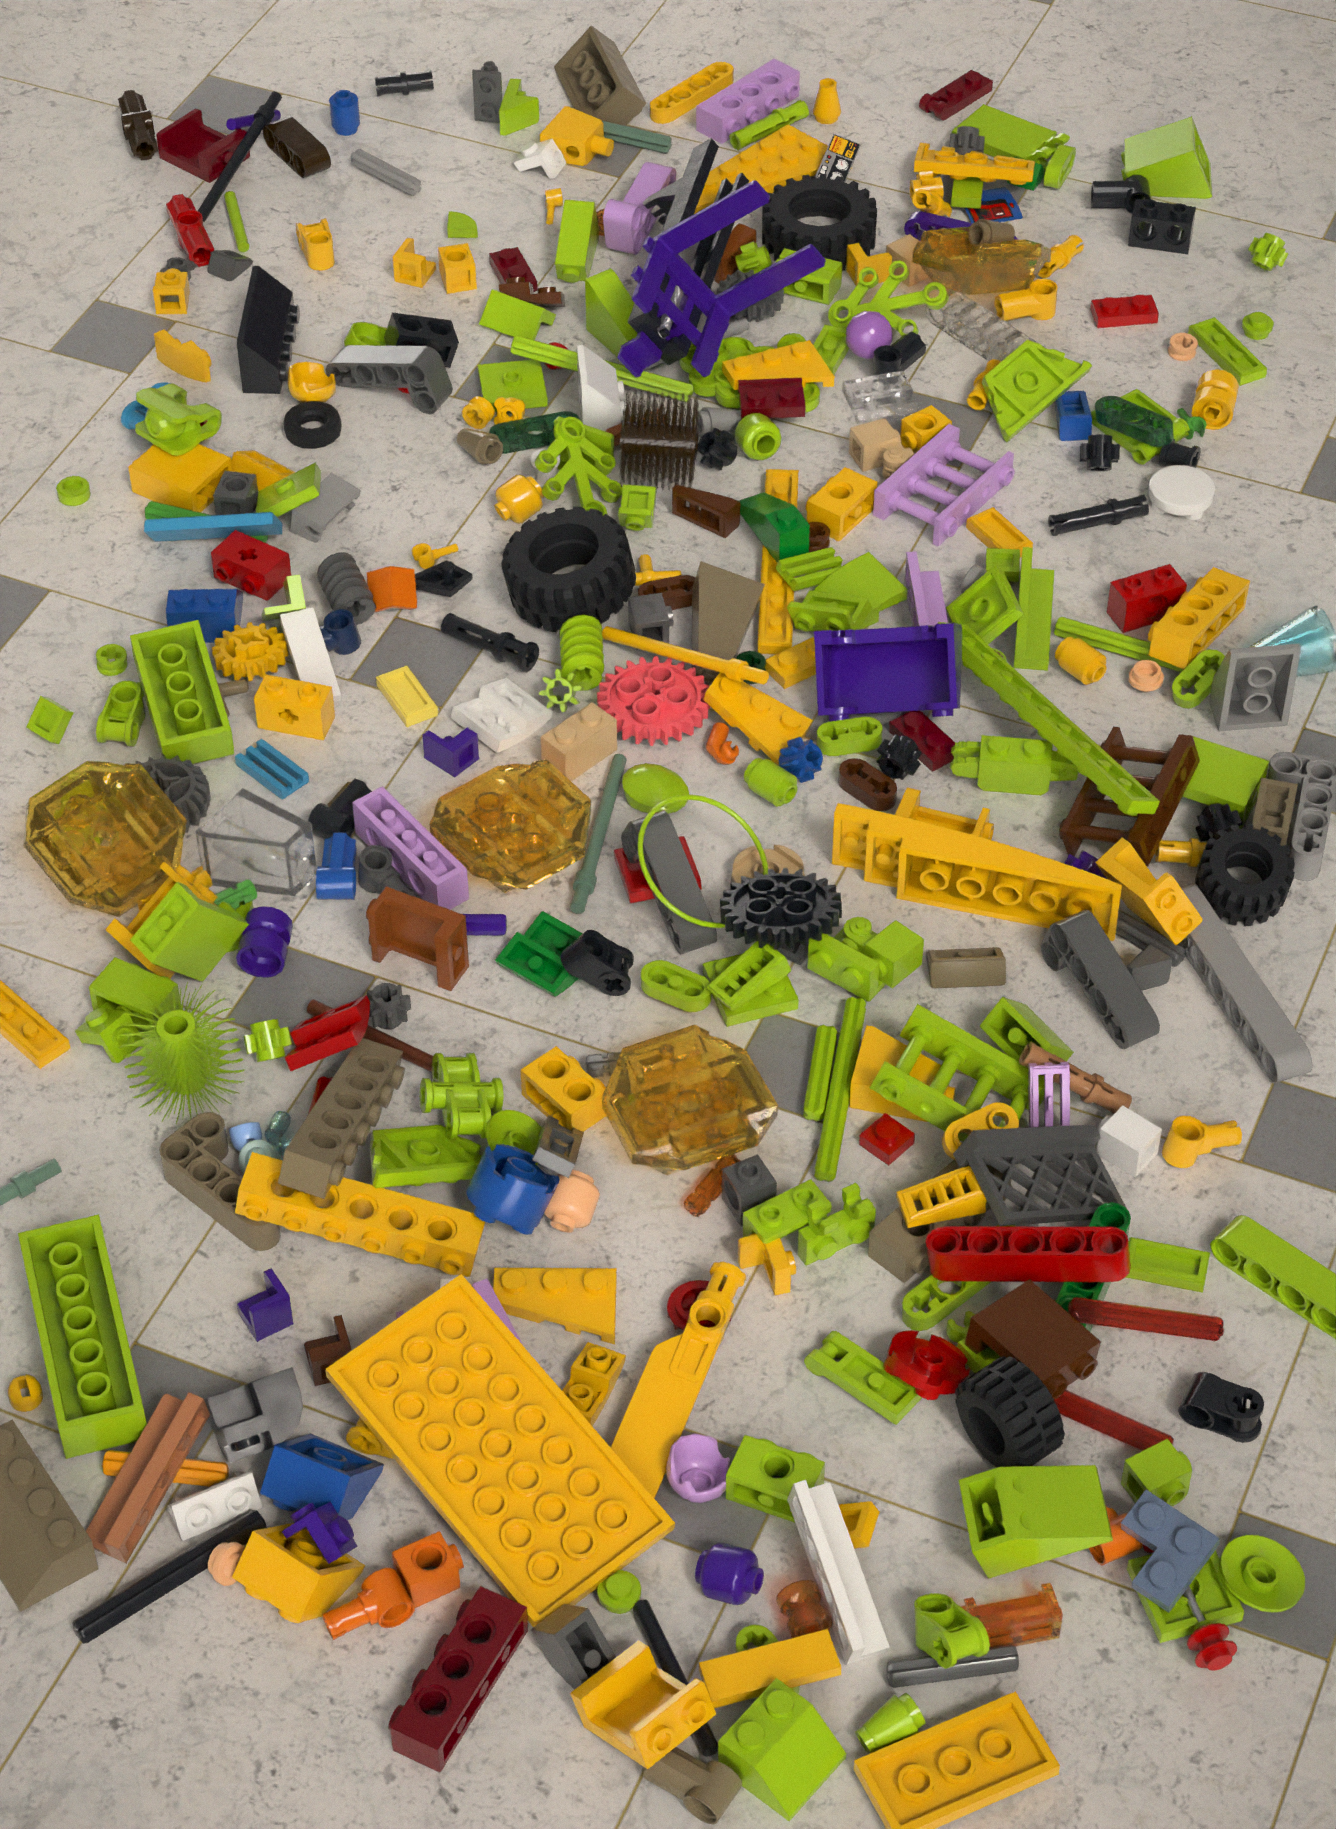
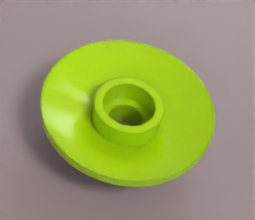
(513, 1129)
(1262, 1573)

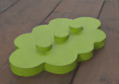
(718, 385)

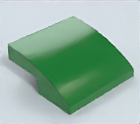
(538, 953)

